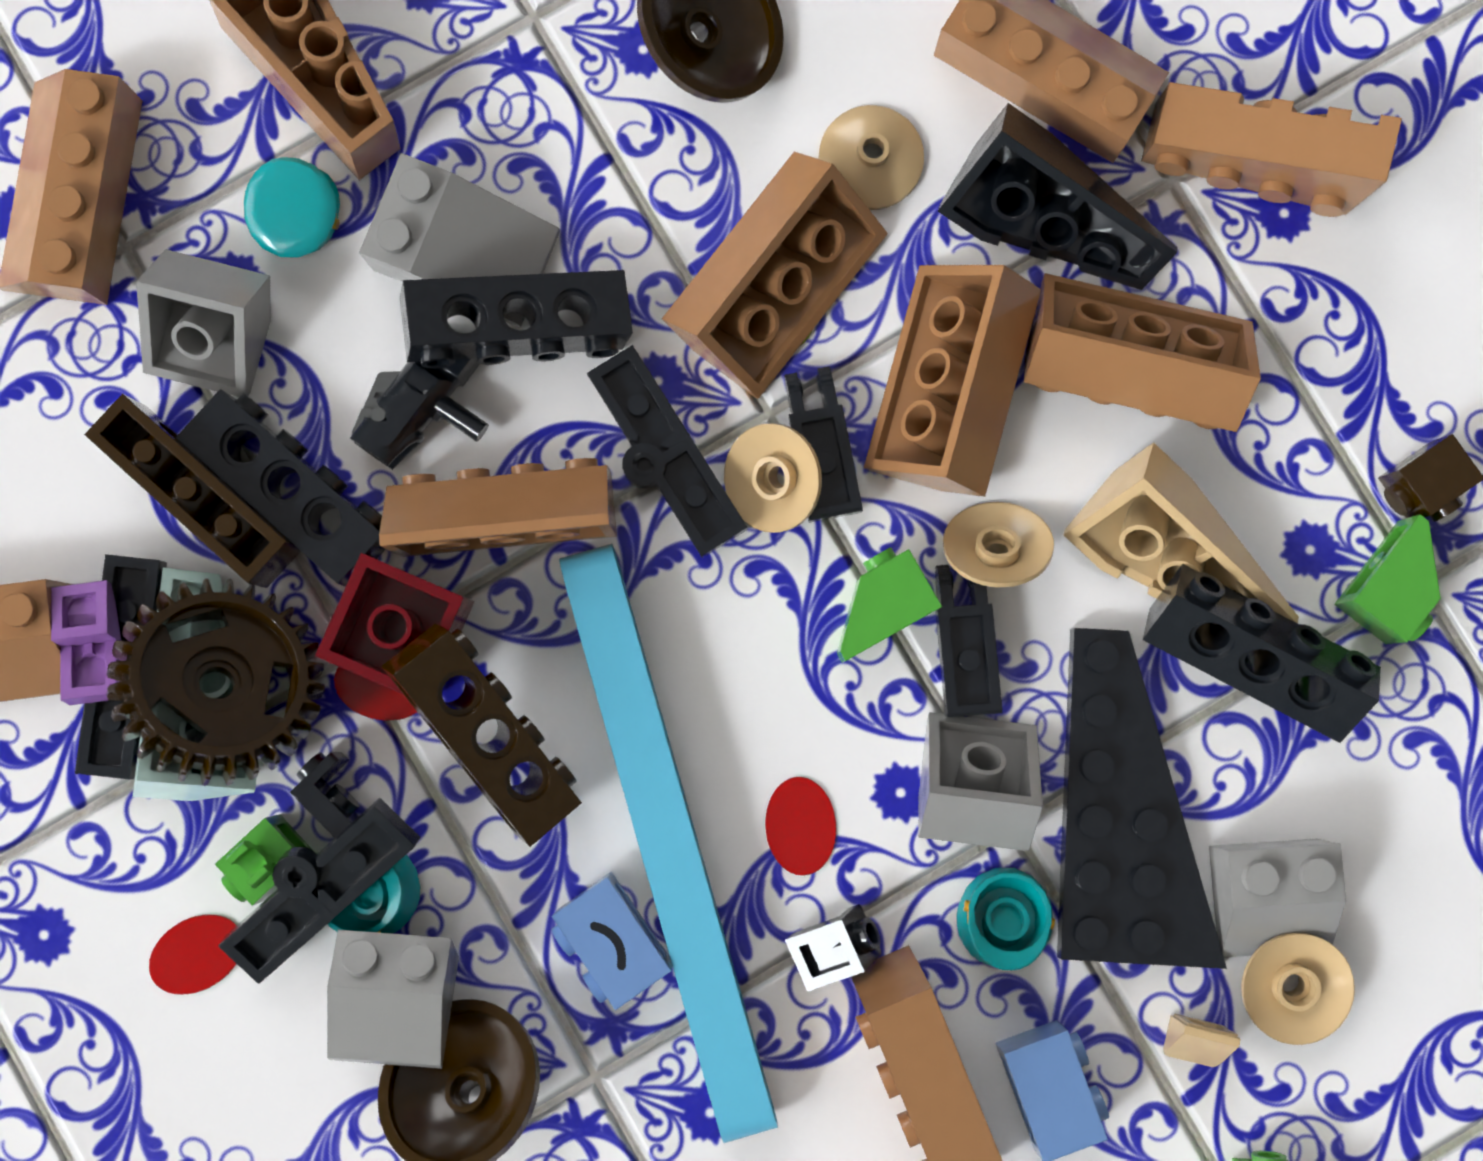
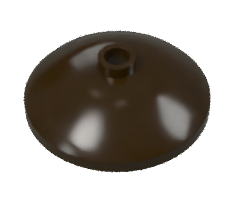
(734, 49)
(429, 1109)

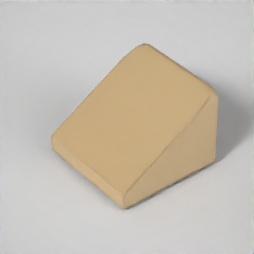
(1199, 1041)

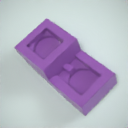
(85, 629)

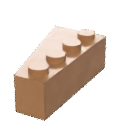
(318, 73)
(1270, 148)
(921, 1061)

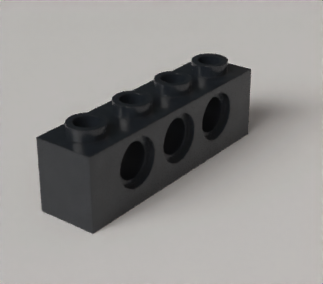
(594, 295)
(217, 439)
(1293, 674)

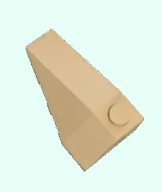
(1155, 520)

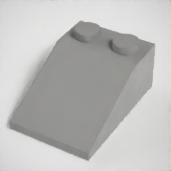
(450, 228)

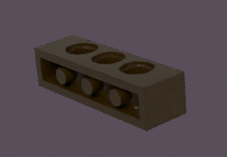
(191, 491)
(420, 675)

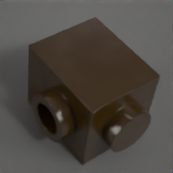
(1431, 480)

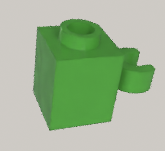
(251, 861)

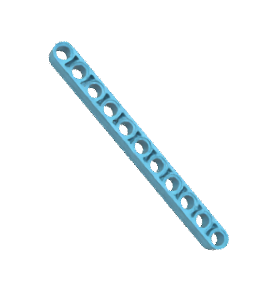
(668, 844)

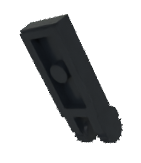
(829, 437)
(967, 650)

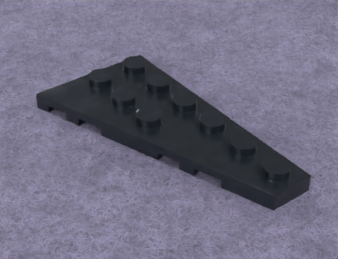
(1125, 848)

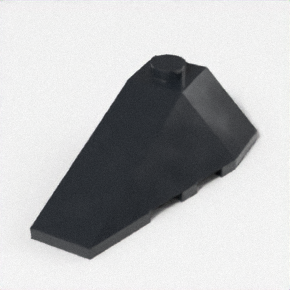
(1043, 198)

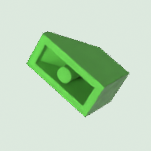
(1396, 585)
(885, 602)

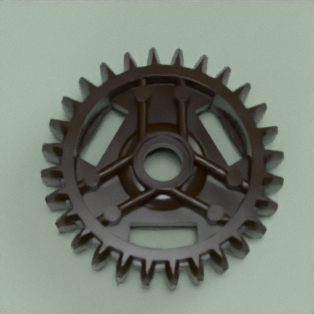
(244, 651)

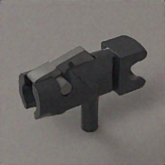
(405, 405)

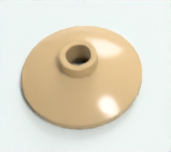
(878, 180)
(753, 479)
(998, 544)
(1318, 1001)

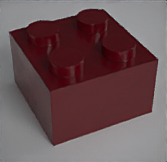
(382, 615)

